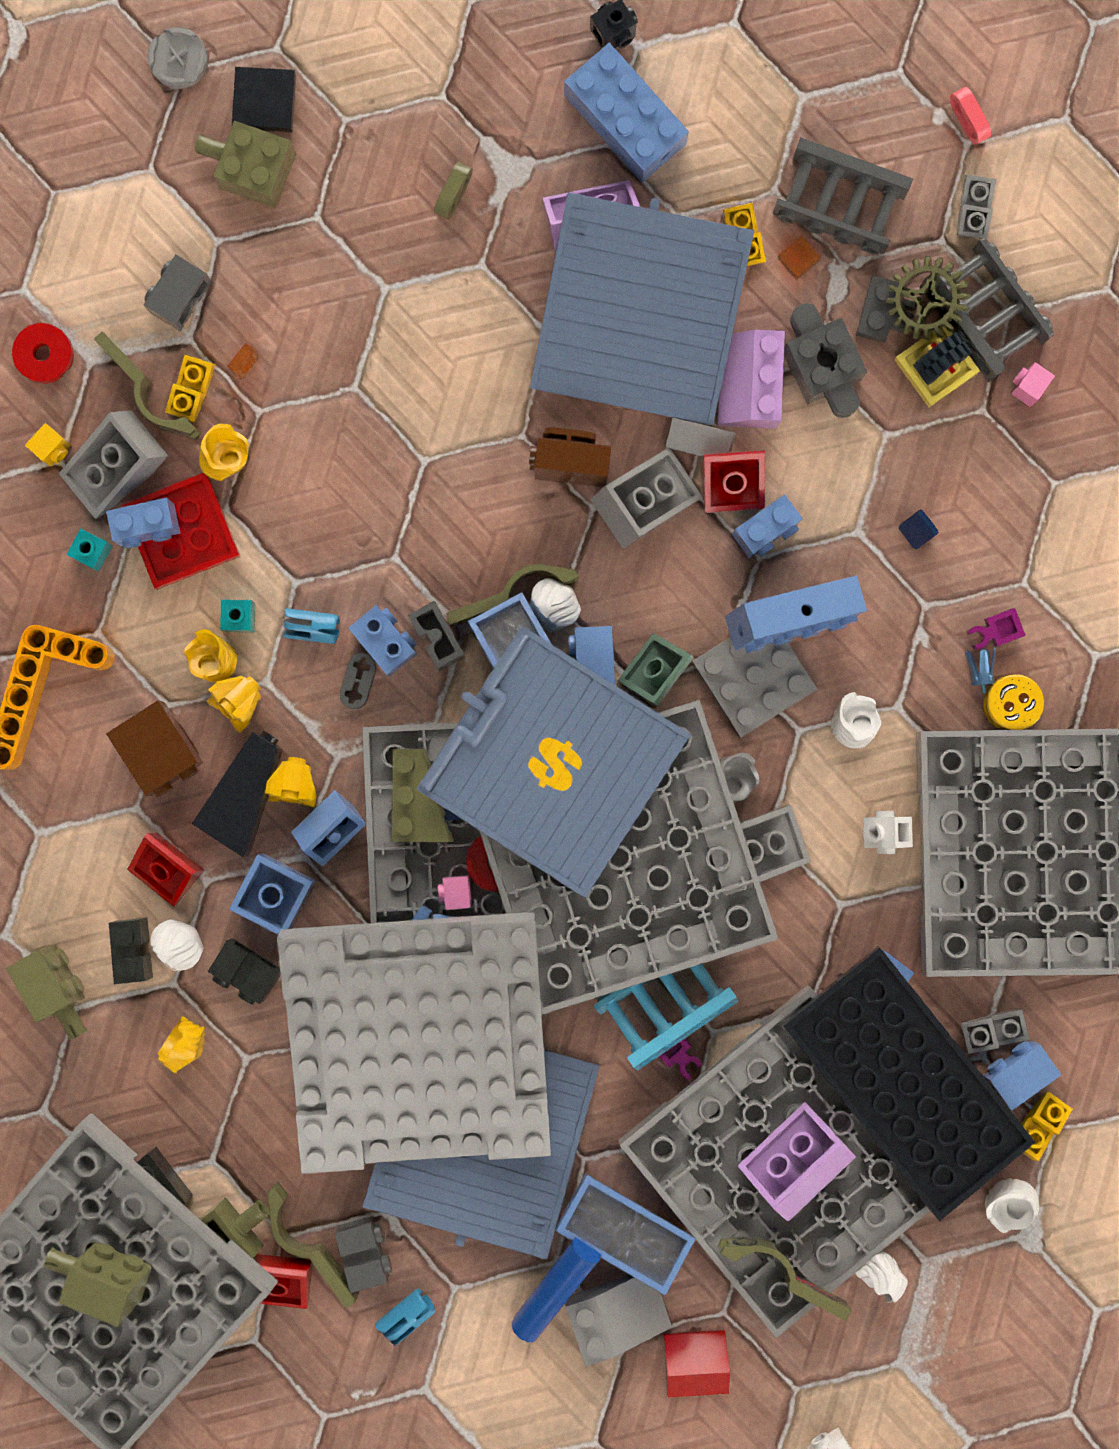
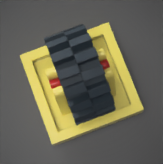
(937, 365)

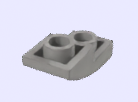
(975, 207)
(699, 438)
(995, 1030)

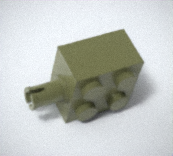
(250, 162)
(49, 988)
(229, 1224)
(101, 1281)

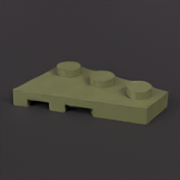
(413, 813)

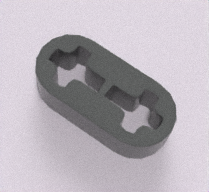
(351, 678)

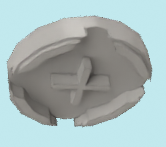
(178, 58)

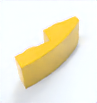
(744, 217)
(191, 388)
(1043, 1122)

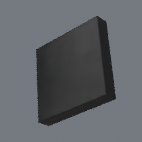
(264, 98)

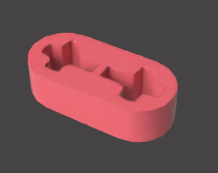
(970, 115)

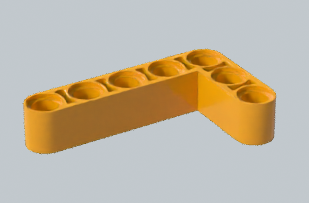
(35, 684)

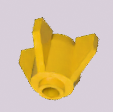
(235, 699)
(292, 783)

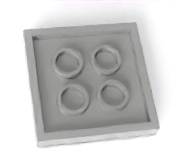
(753, 684)

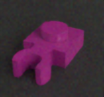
(1000, 628)
(679, 1055)

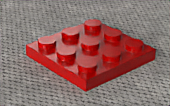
(203, 536)

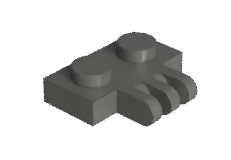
(874, 317)

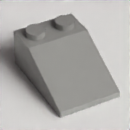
(112, 462)
(645, 497)
(775, 842)
(616, 1318)

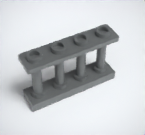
(839, 166)
(987, 360)

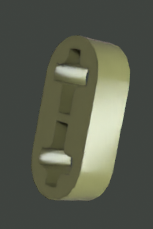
(453, 190)

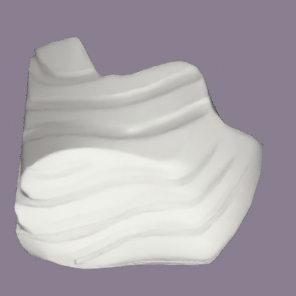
(554, 605)
(855, 721)
(176, 945)
(1011, 1205)
(884, 1276)

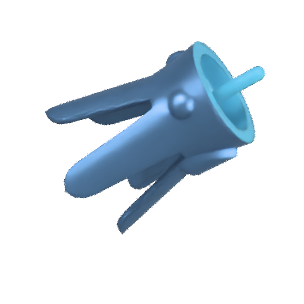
(985, 673)

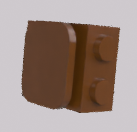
(570, 457)
(155, 749)

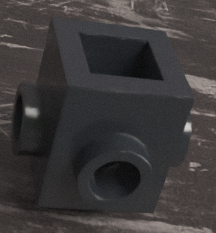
(614, 24)

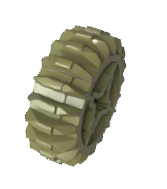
(931, 284)

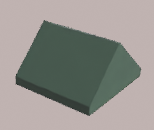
(655, 670)

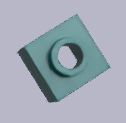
(96, 556)
(245, 623)

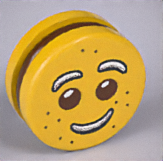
(1013, 703)

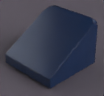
(918, 529)

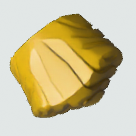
(223, 452)
(210, 657)
(182, 1045)

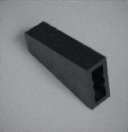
(239, 798)

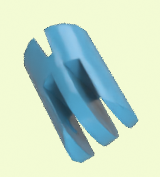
(317, 627)
(405, 1317)

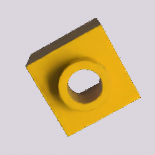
(48, 445)

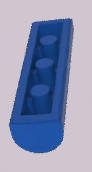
(554, 1290)

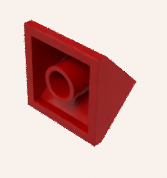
(733, 481)
(164, 868)
(292, 1278)
(696, 1363)

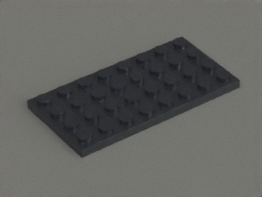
(908, 1083)

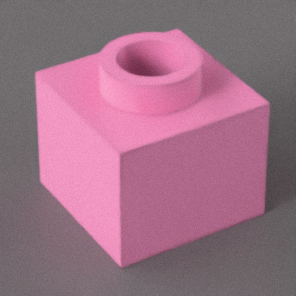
(1031, 383)
(455, 892)

